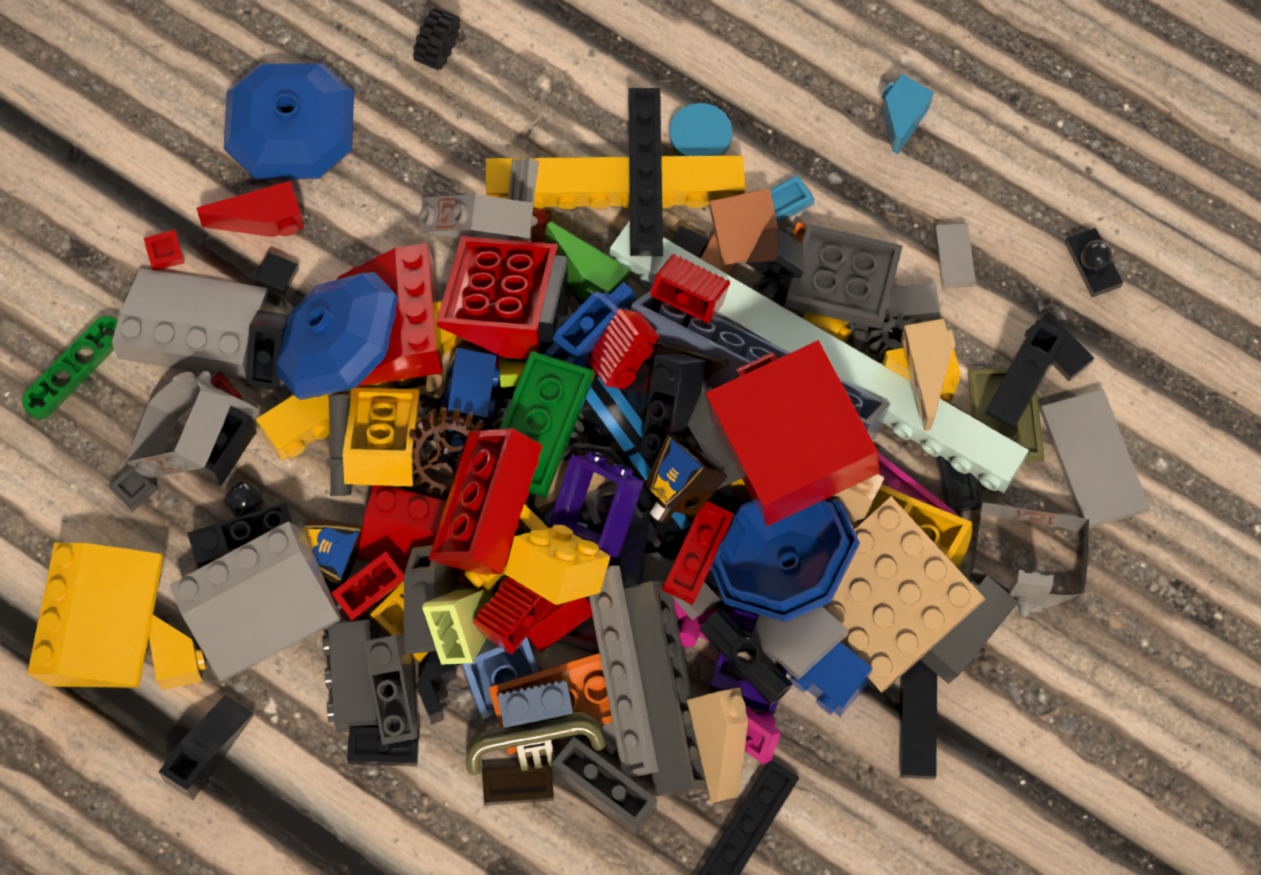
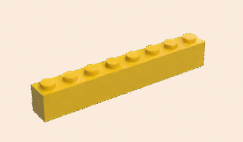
(605, 180)
(300, 422)

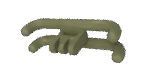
(533, 739)

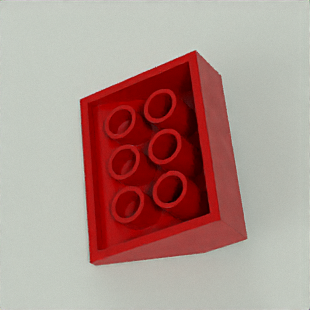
(498, 294)
(414, 334)

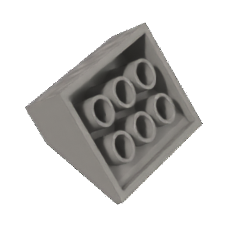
(187, 322)
(256, 600)

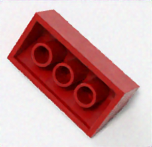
(486, 501)
(397, 523)

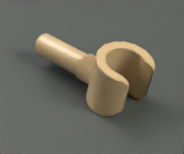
(434, 386)

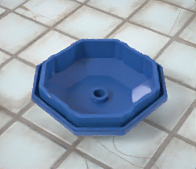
(291, 143)
(336, 335)
(755, 559)

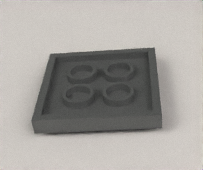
(845, 276)

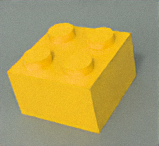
(557, 564)

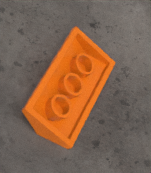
(584, 683)

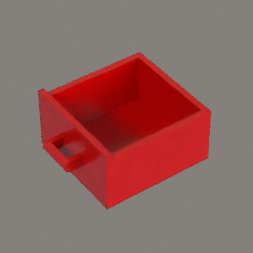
(792, 431)

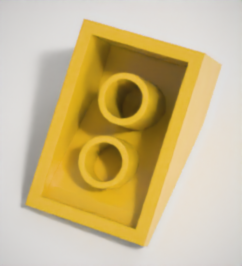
(377, 434)

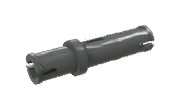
(337, 429)

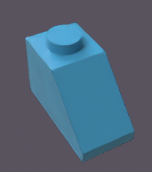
(904, 109)

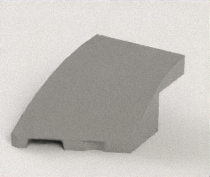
(800, 641)

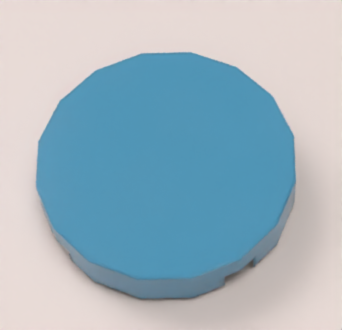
(700, 131)

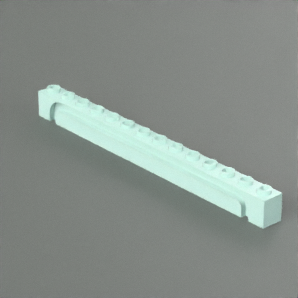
(953, 434)

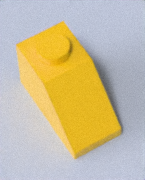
(174, 656)

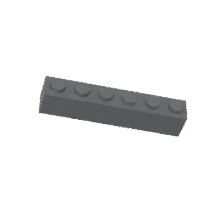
(665, 689)

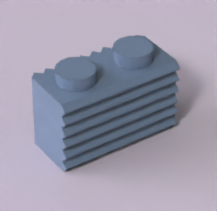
(535, 703)

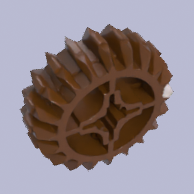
(444, 439)

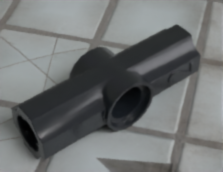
(731, 640)

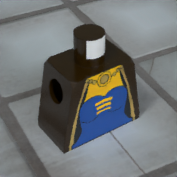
(682, 479)
(334, 548)

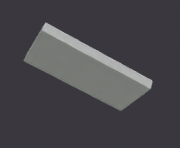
(1094, 458)

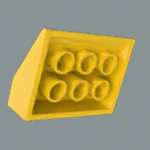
(95, 616)

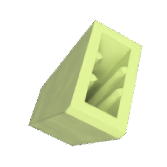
(452, 624)

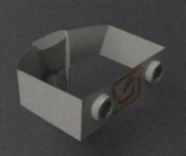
(486, 215)
(198, 434)
(1027, 588)

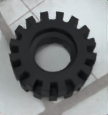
(436, 38)

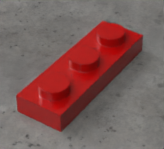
(697, 552)

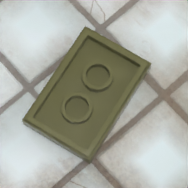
(1027, 433)

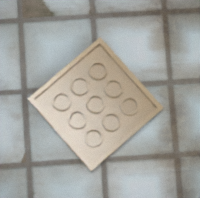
(898, 595)

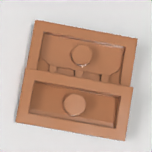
(740, 222)

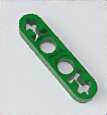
(68, 363)

